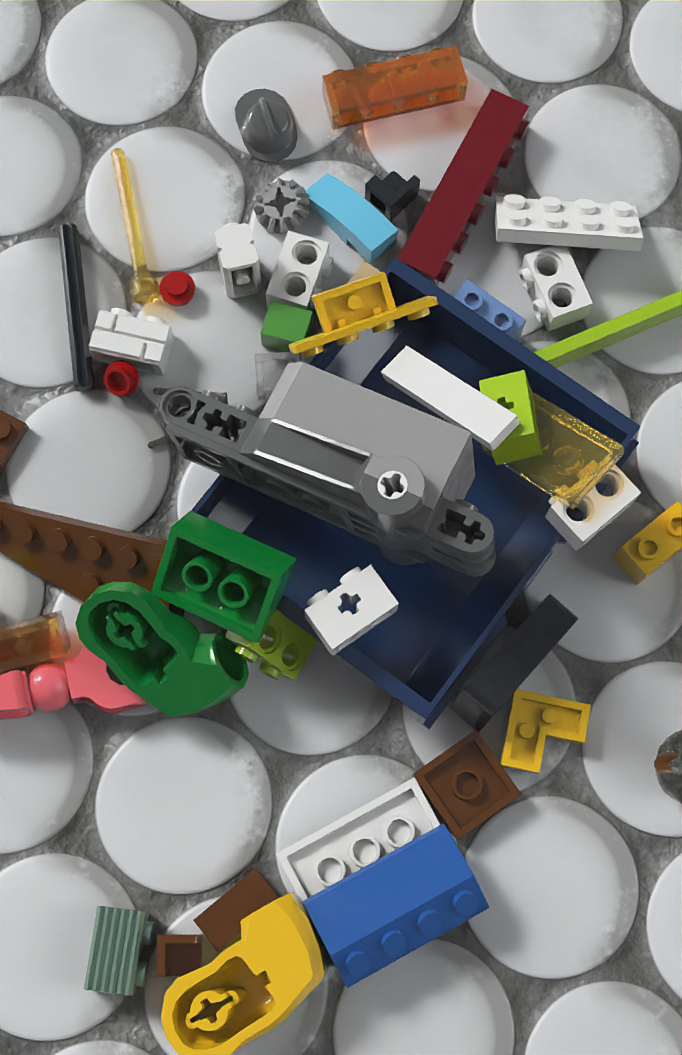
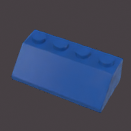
(396, 905)

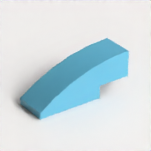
(352, 217)

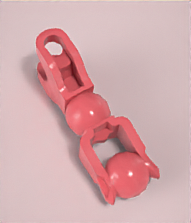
(53, 686)

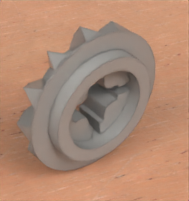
(293, 214)

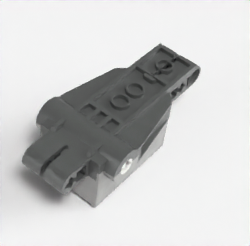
(346, 460)

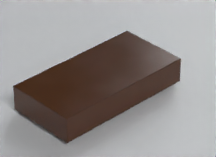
(222, 919)

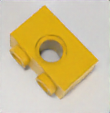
(652, 545)

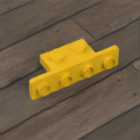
(356, 308)

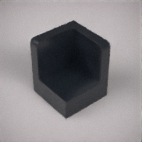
(391, 193)

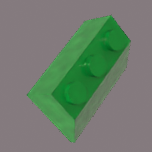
(222, 575)

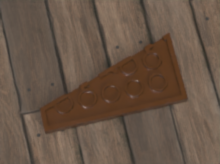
(78, 552)

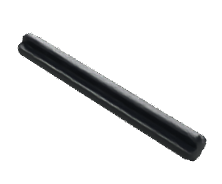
(76, 307)

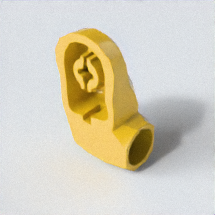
(248, 984)

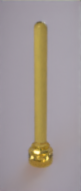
(143, 286)

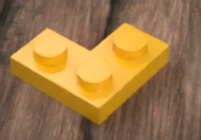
(532, 720)

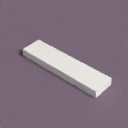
(450, 397)

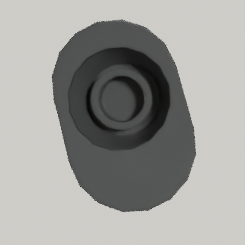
(266, 125)

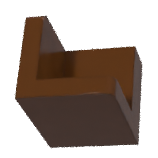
(178, 954)

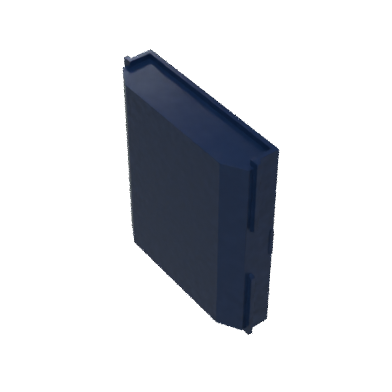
(442, 614)

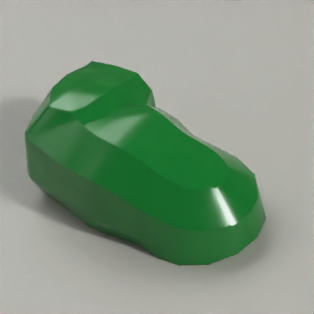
(159, 650)

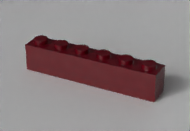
(464, 187)

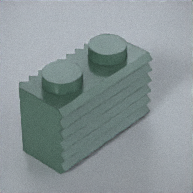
(118, 951)

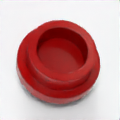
(177, 288)
(121, 378)

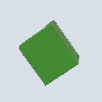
(285, 326)

